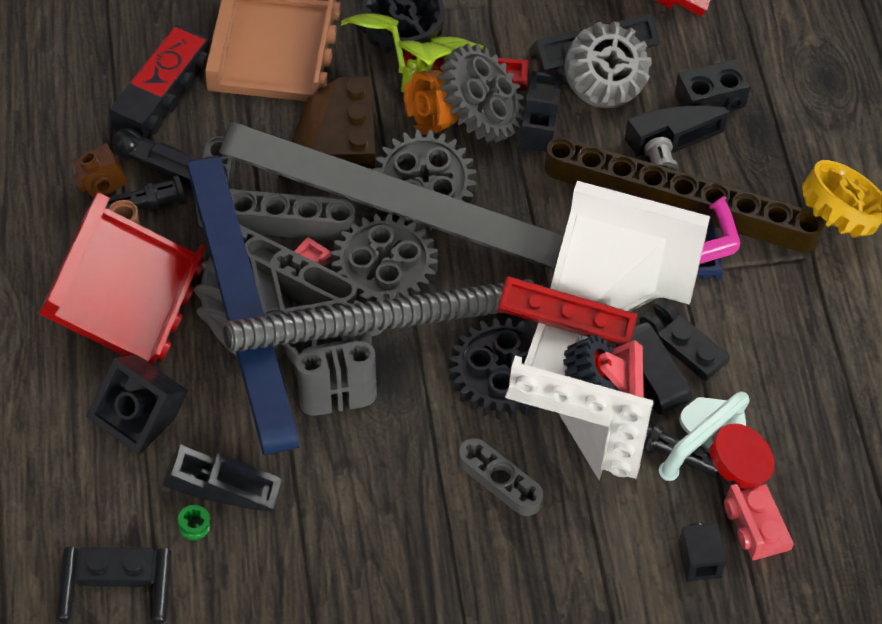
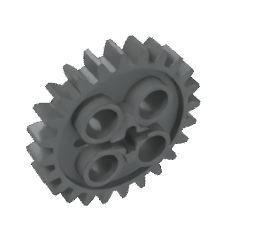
(482, 93)
(420, 153)
(363, 247)

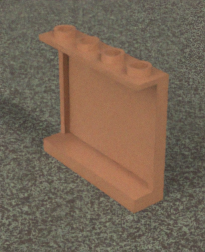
(272, 47)

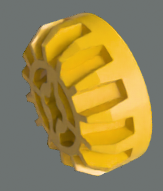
(843, 198)

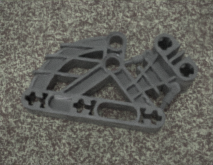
(325, 364)

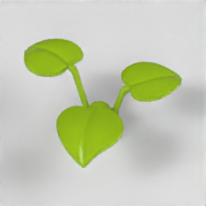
(425, 52)

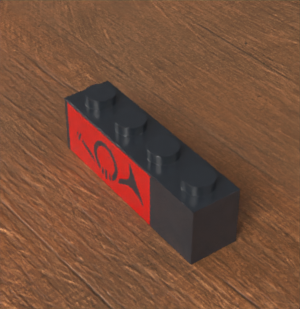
(161, 82)

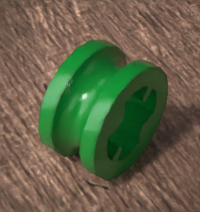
(188, 513)

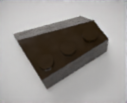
(340, 121)

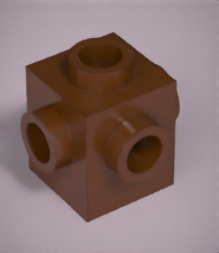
(99, 172)

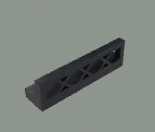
(553, 50)

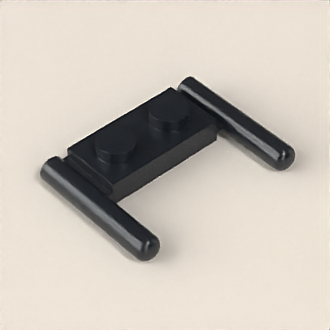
(115, 568)

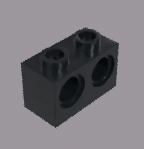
(713, 86)

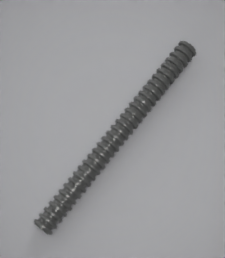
(361, 317)

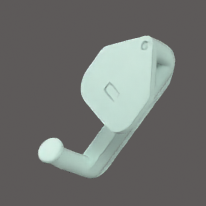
(701, 421)

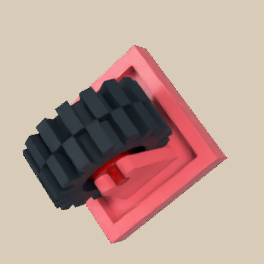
(607, 367)

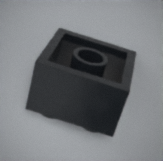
(136, 402)

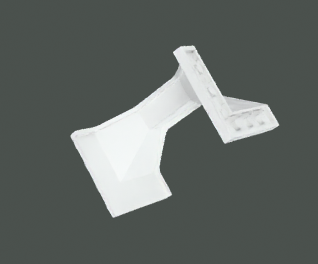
(621, 256)

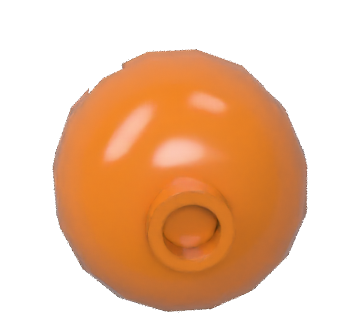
(426, 102)

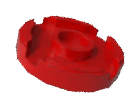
(742, 456)

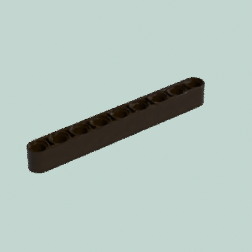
(752, 214)

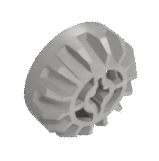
(590, 73)

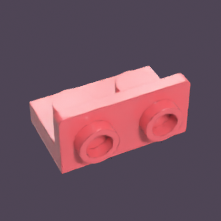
(758, 521)

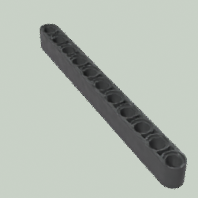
(392, 195)

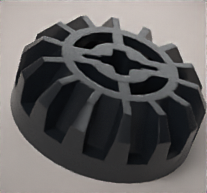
(409, 15)

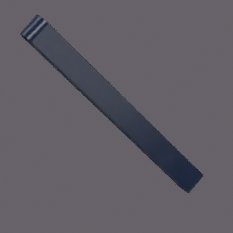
(241, 301)

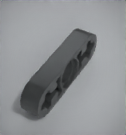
(504, 491)

